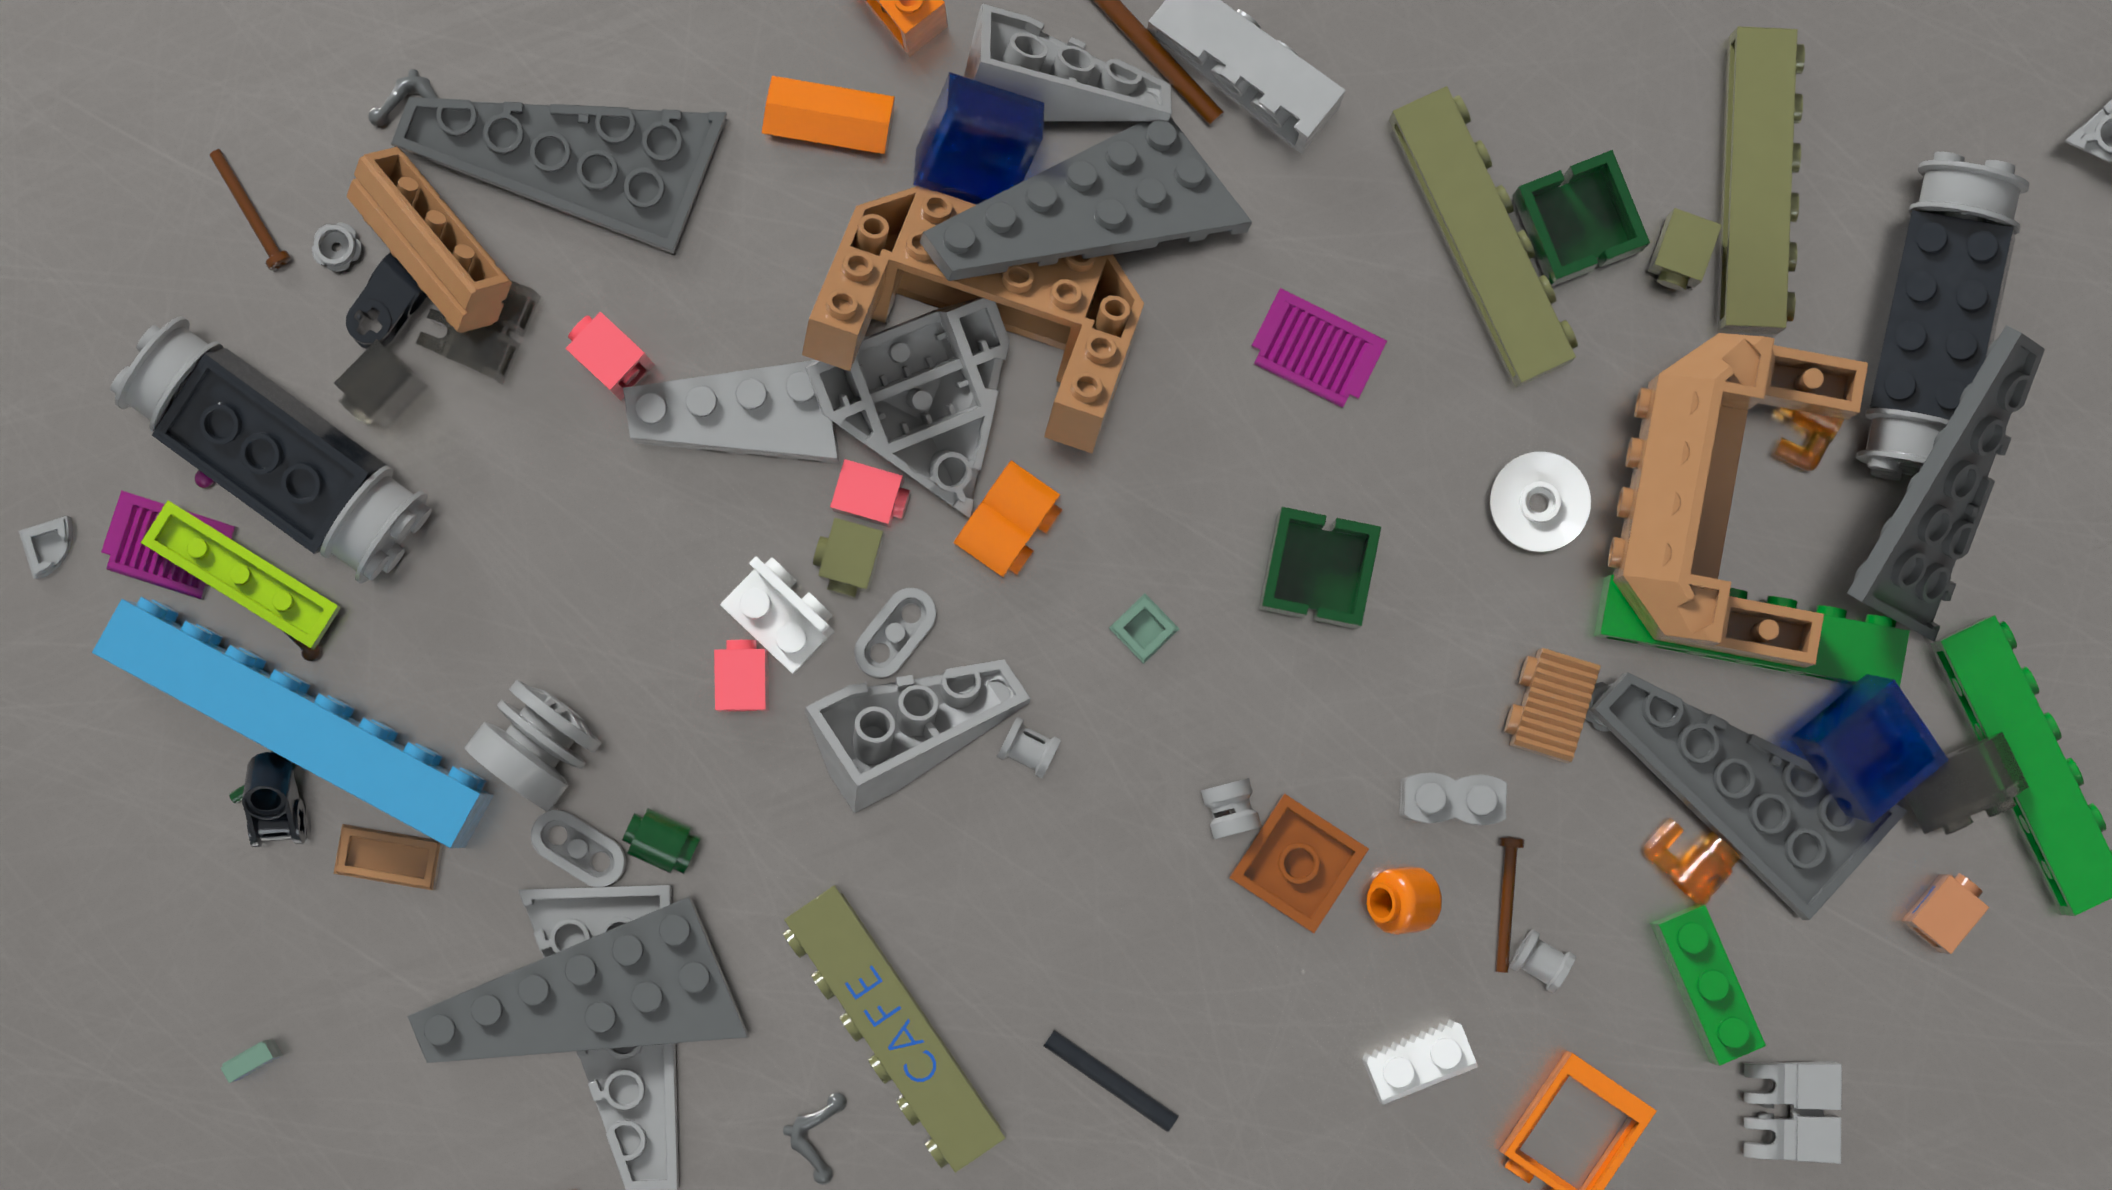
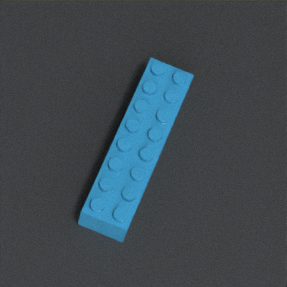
(292, 723)

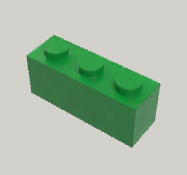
(1708, 984)

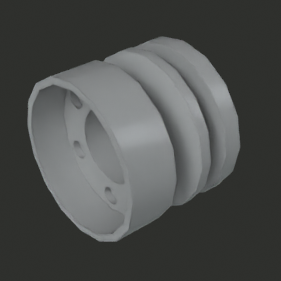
(533, 745)

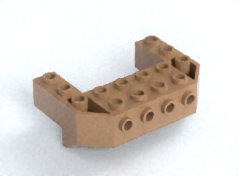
(1070, 305)
(1686, 487)

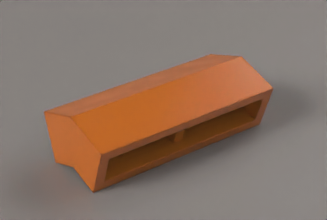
(828, 115)

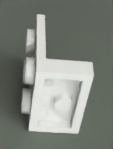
(777, 616)

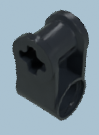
(389, 296)
(272, 801)

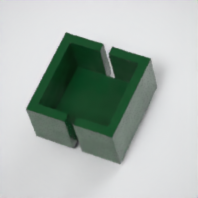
(1582, 221)
(1320, 568)

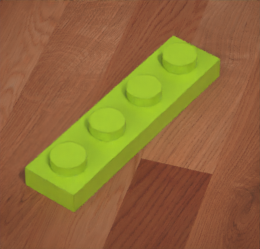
(240, 575)

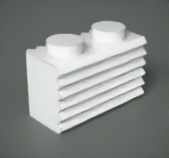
(1419, 1062)

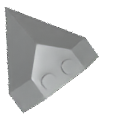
(924, 395)

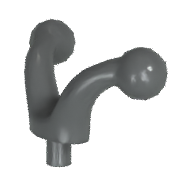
(407, 85)
(799, 1133)

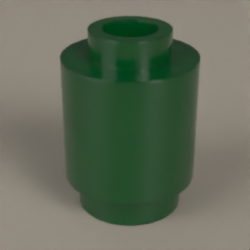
(660, 841)

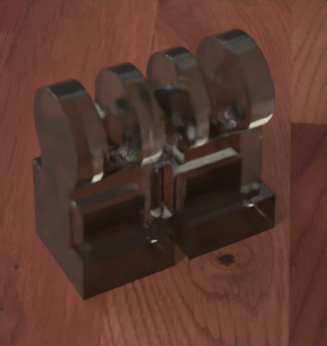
(486, 348)

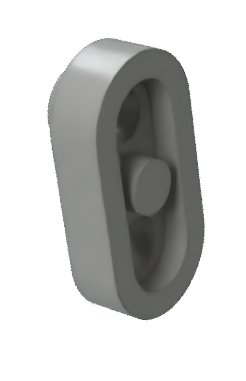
(894, 632)
(579, 849)

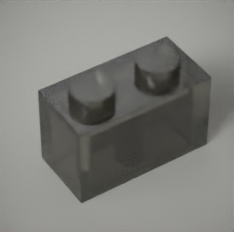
(379, 386)
(1970, 781)

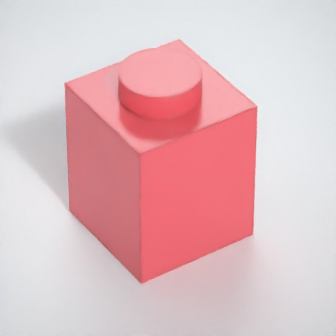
(869, 494)
(741, 677)

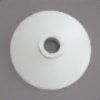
(1566, 498)

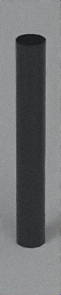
(1111, 1081)

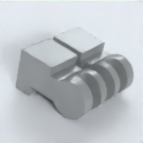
(1808, 1132)

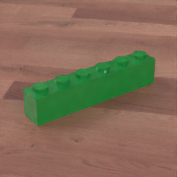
(1845, 649)
(2052, 811)

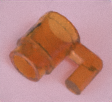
(1823, 432)
(1700, 869)

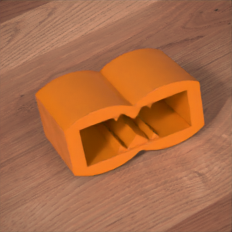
(1008, 521)

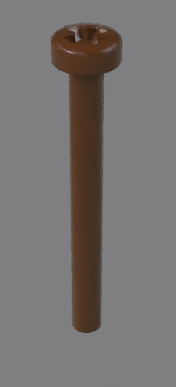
(276, 257)
(1507, 899)

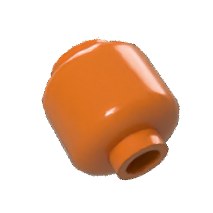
(1404, 900)

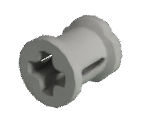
(1029, 747)
(1542, 961)

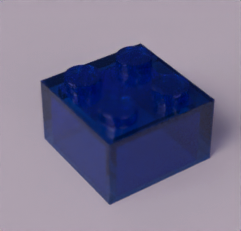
(977, 140)
(1870, 748)

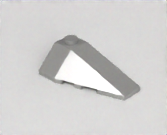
(1073, 84)
(898, 730)

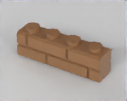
(428, 239)

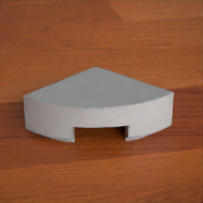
(47, 545)

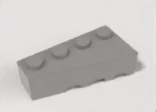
(1249, 67)
(735, 412)

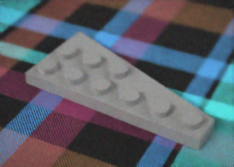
(629, 1084)

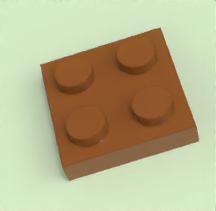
(1298, 863)

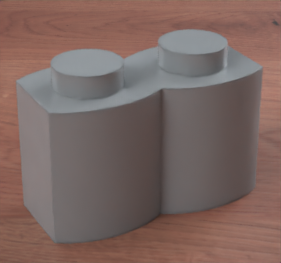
(1441, 798)

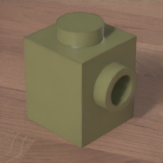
(1684, 250)
(848, 557)

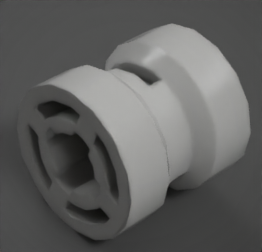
(1226, 797)

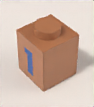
(1946, 912)

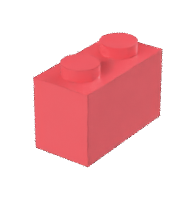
(608, 354)

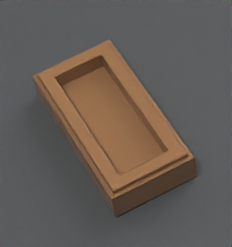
(388, 857)

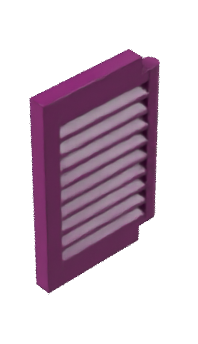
(1316, 349)
(133, 559)

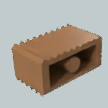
(1552, 704)

